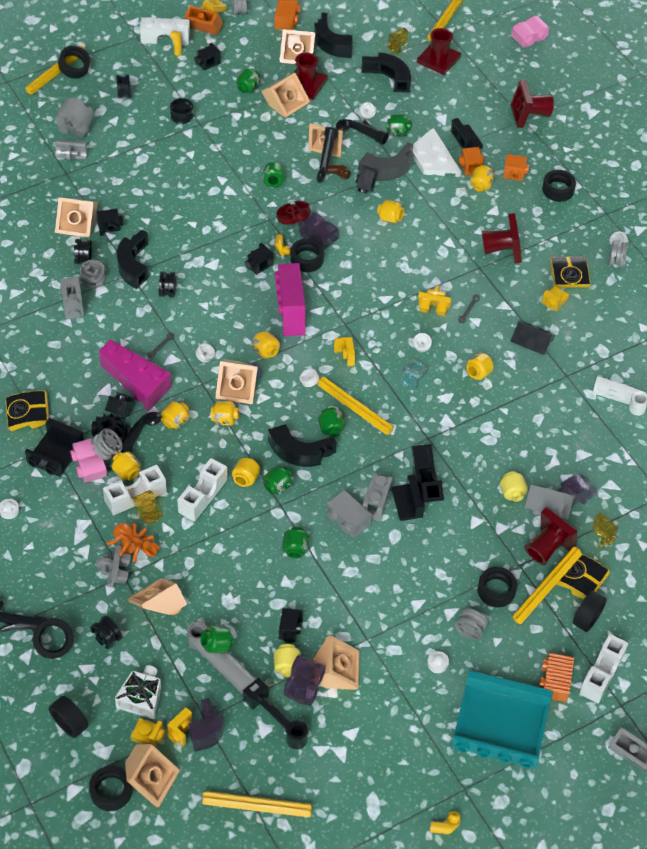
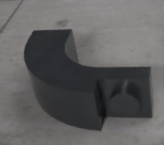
(331, 42)
(390, 66)
(130, 269)
(299, 452)
(424, 470)

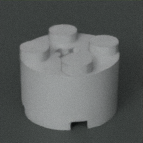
(74, 117)

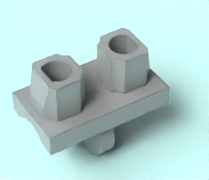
(70, 149)
(115, 574)

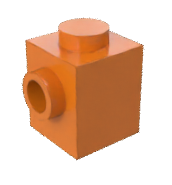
(470, 159)
(515, 167)

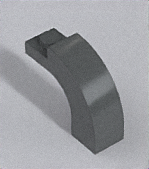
(391, 167)

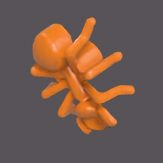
(131, 540)

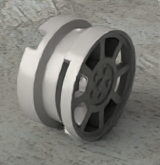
(239, 6)
(618, 253)
(92, 272)
(105, 445)
(472, 624)

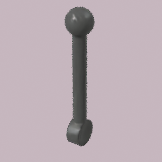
(462, 319)
(170, 336)

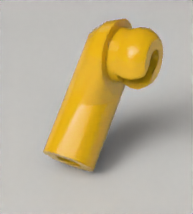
(177, 42)
(283, 250)
(448, 825)

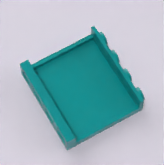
(502, 719)

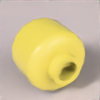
(513, 486)
(284, 658)

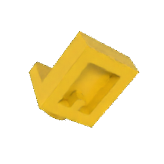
(214, 5)
(555, 298)
(345, 346)
(179, 724)
(148, 732)

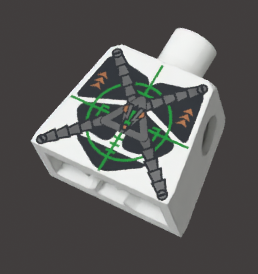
(140, 693)

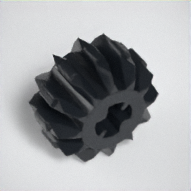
(109, 422)

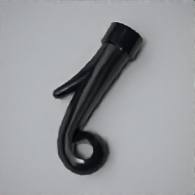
(330, 135)
(379, 136)
(131, 436)
(19, 621)

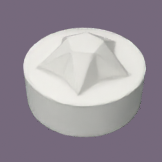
(366, 110)
(619, 237)
(422, 342)
(205, 352)
(309, 377)
(9, 509)
(438, 662)

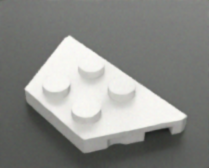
(433, 156)

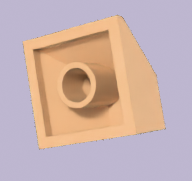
(294, 44)
(286, 95)
(316, 140)
(76, 216)
(236, 381)
(161, 597)
(340, 664)
(150, 772)

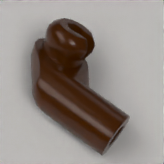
(340, 170)

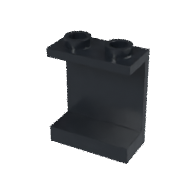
(54, 449)

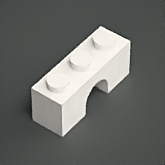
(153, 27)
(119, 497)
(195, 500)
(604, 668)

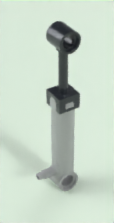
(253, 690)

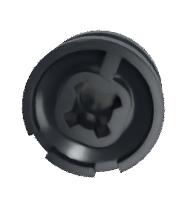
(123, 86)
(181, 111)
(82, 251)
(167, 284)
(106, 632)

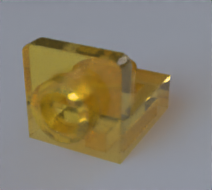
(397, 40)
(147, 507)
(606, 529)

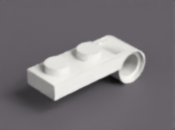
(623, 393)

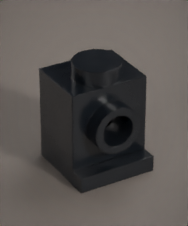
(208, 57)
(366, 180)
(109, 221)
(259, 259)
(120, 404)
(290, 624)

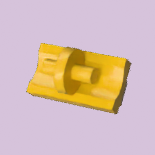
(434, 298)

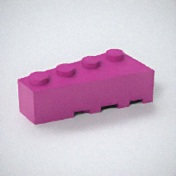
(290, 299)
(136, 374)

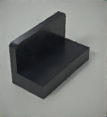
(465, 135)
(532, 337)
(408, 499)

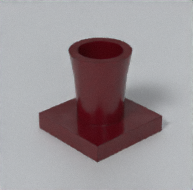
(438, 54)
(306, 72)
(525, 104)
(503, 239)
(554, 533)

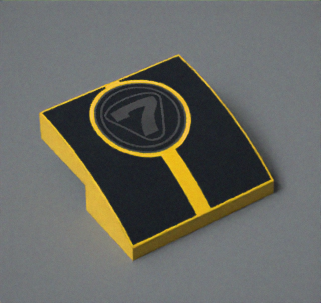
(570, 272)
(27, 409)
(584, 577)

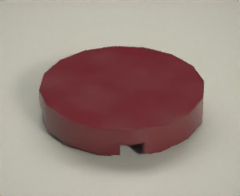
(293, 213)

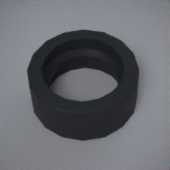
(77, 52)
(557, 194)
(307, 245)
(500, 574)
(589, 611)
(68, 635)
(68, 716)
(109, 804)

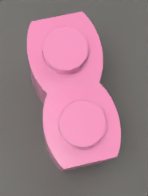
(530, 31)
(89, 463)

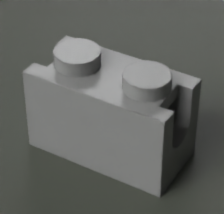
(72, 302)
(378, 495)
(556, 501)
(348, 514)
(630, 748)

